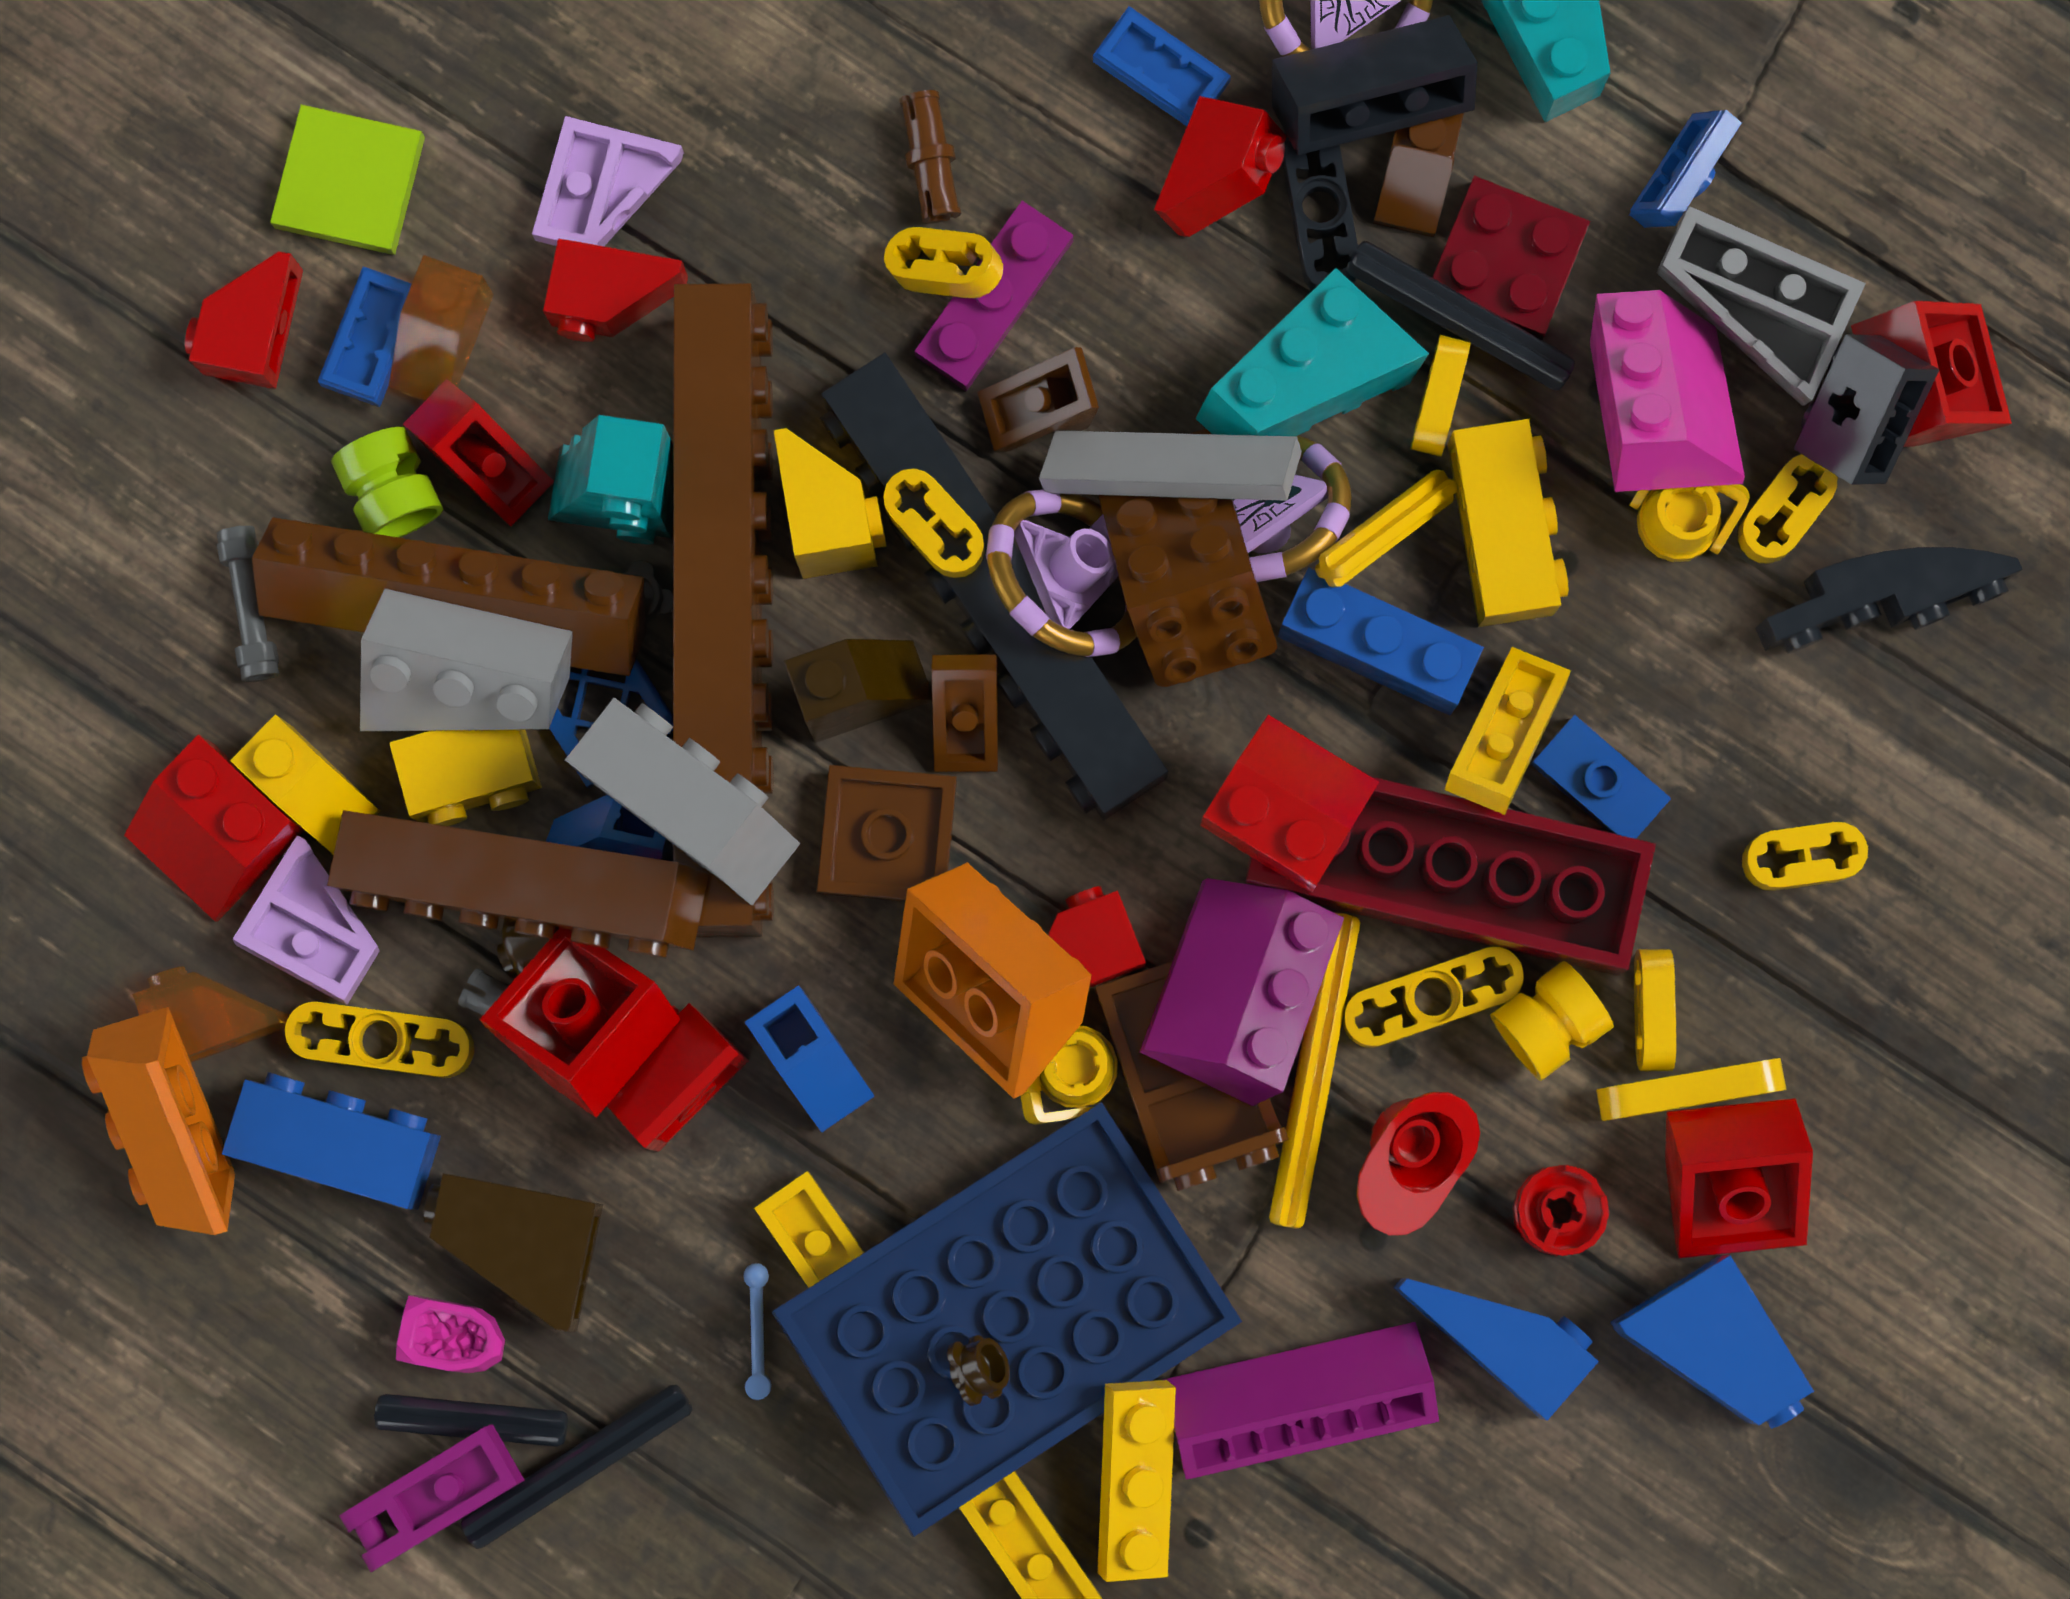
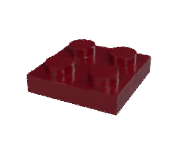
(1511, 254)

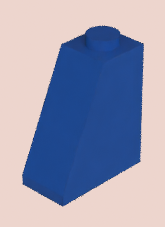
(1720, 1342)

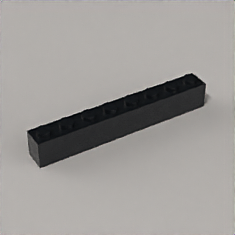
(1063, 691)

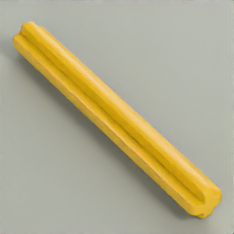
(1313, 1083)

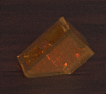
(438, 327)
(207, 1012)

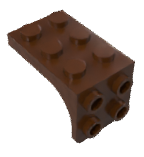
(1187, 584)
(1182, 1119)

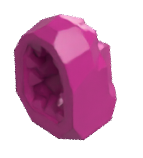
(448, 1336)

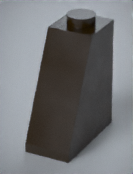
(857, 684)
(520, 1241)

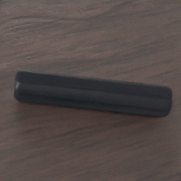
(465, 1418)

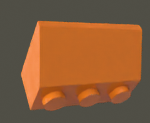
(988, 976)
(161, 1122)

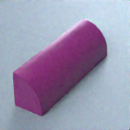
(1303, 1400)

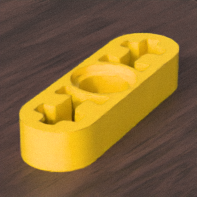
(1472, 966)
(335, 1016)
(1691, 1089)

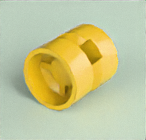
(1557, 1016)

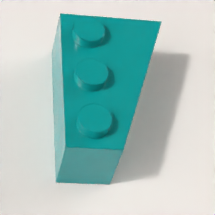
(1555, 49)
(1313, 366)
(617, 479)

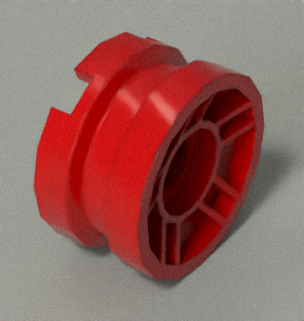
(1536, 1222)

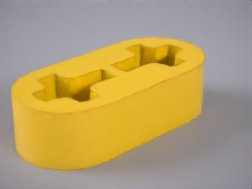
(941, 273)
(1440, 395)
(944, 512)
(1798, 517)
(1806, 871)
(1655, 1009)

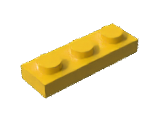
(1507, 730)
(1136, 1480)

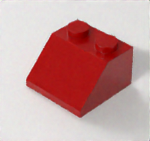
(1956, 340)
(1289, 803)
(210, 827)
(581, 1020)
(676, 1080)
(1738, 1177)

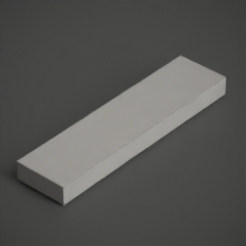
(1171, 465)

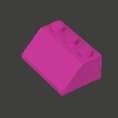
(1662, 394)

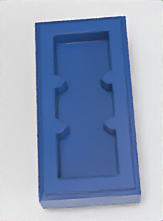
(1159, 66)
(1685, 169)
(366, 338)
(1600, 780)

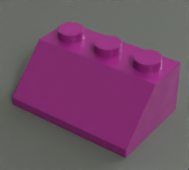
(1242, 988)

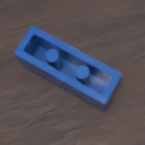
(1380, 642)
(332, 1141)

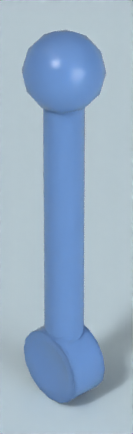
(757, 1385)

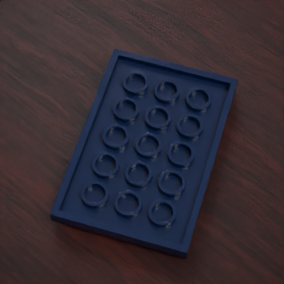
(1051, 1258)

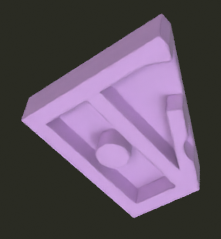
(599, 181)
(308, 927)

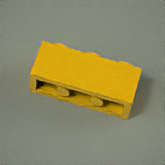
(1507, 522)

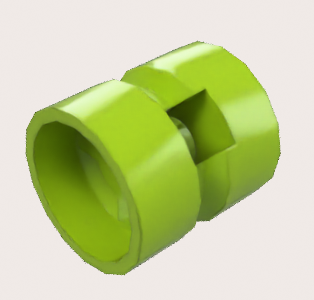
(385, 479)

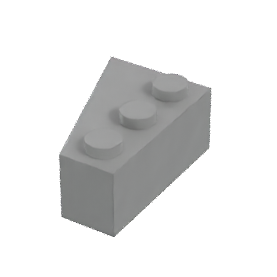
(1762, 298)
(458, 668)
(684, 798)

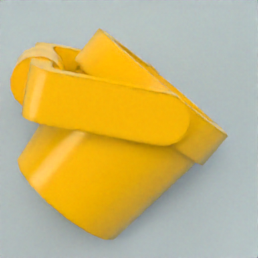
(1686, 521)
(1074, 1078)

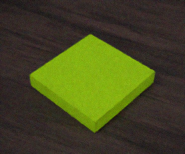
(347, 179)

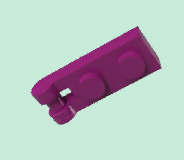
(433, 1496)

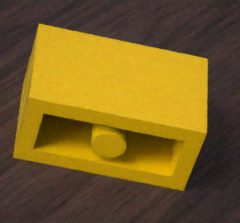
(462, 770)

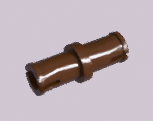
(930, 156)

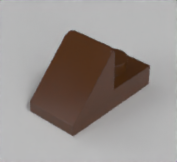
(1418, 176)
(1040, 401)
(965, 713)

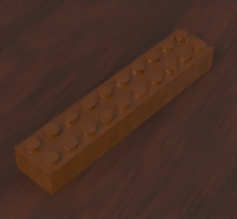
(719, 556)

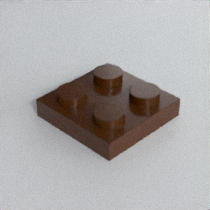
(884, 831)

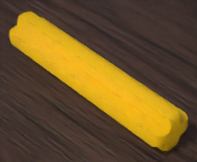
(1386, 528)

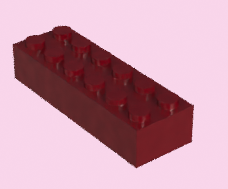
(1486, 877)

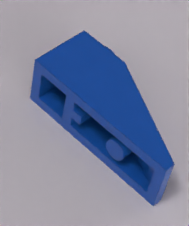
(1518, 1348)

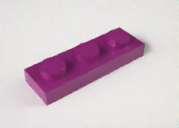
(975, 327)

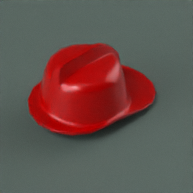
(1415, 1160)

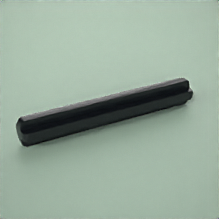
(1460, 315)
(576, 1466)

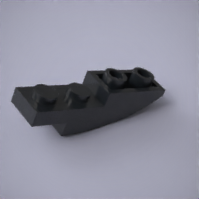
(1906, 582)

